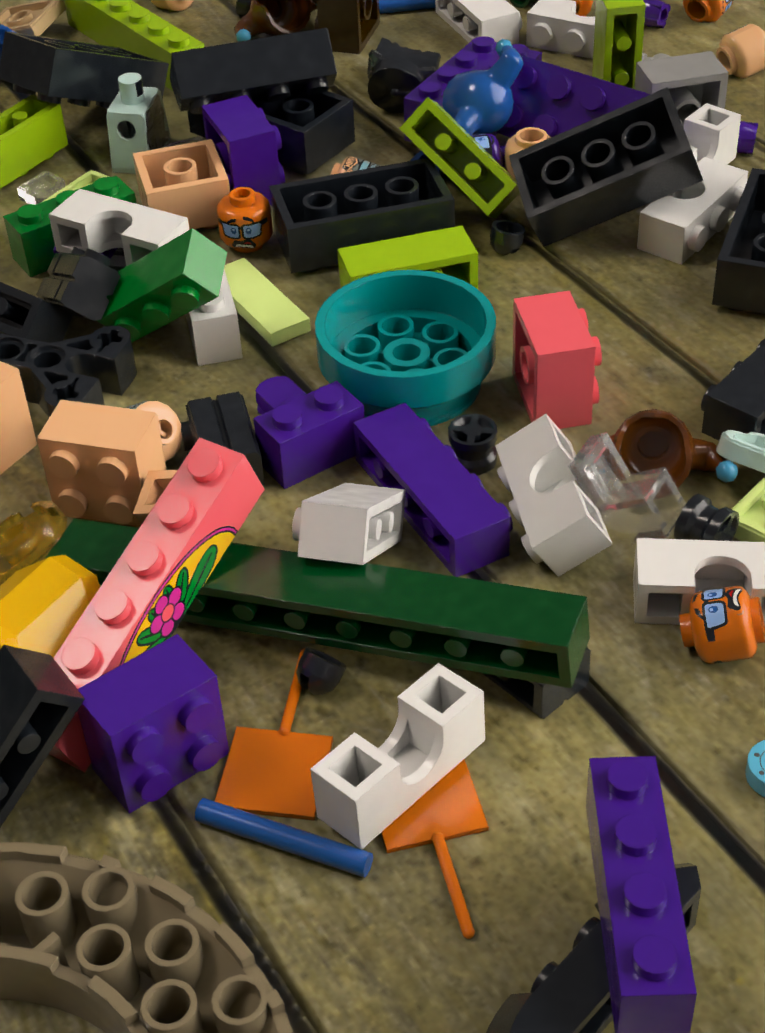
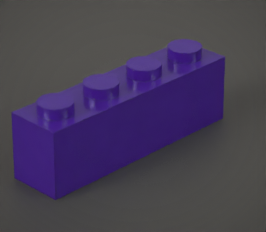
(441, 496)
(638, 898)

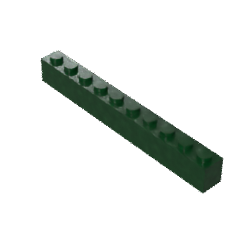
(372, 608)

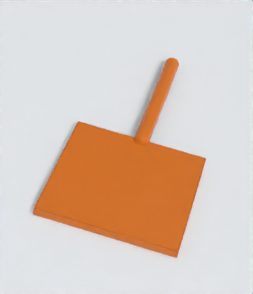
(271, 768)
(441, 814)

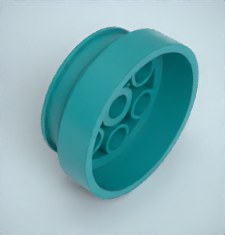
(408, 342)

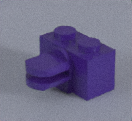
(304, 431)

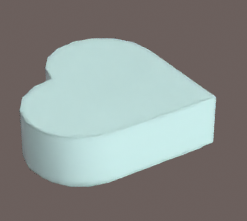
(743, 448)

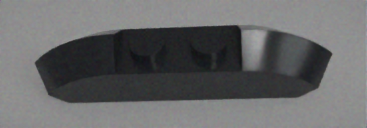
(576, 992)

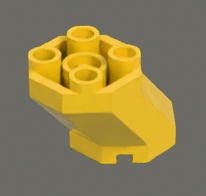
(44, 603)

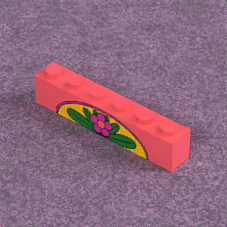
(158, 573)

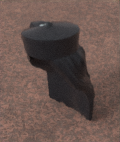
(396, 72)

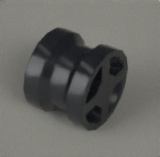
(474, 442)
(705, 522)

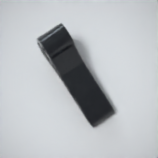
(72, 367)

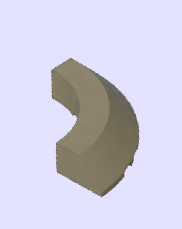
(123, 949)

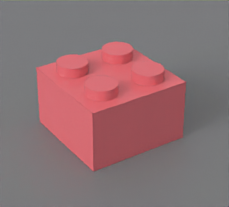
(555, 359)

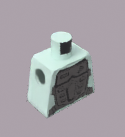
(135, 122)

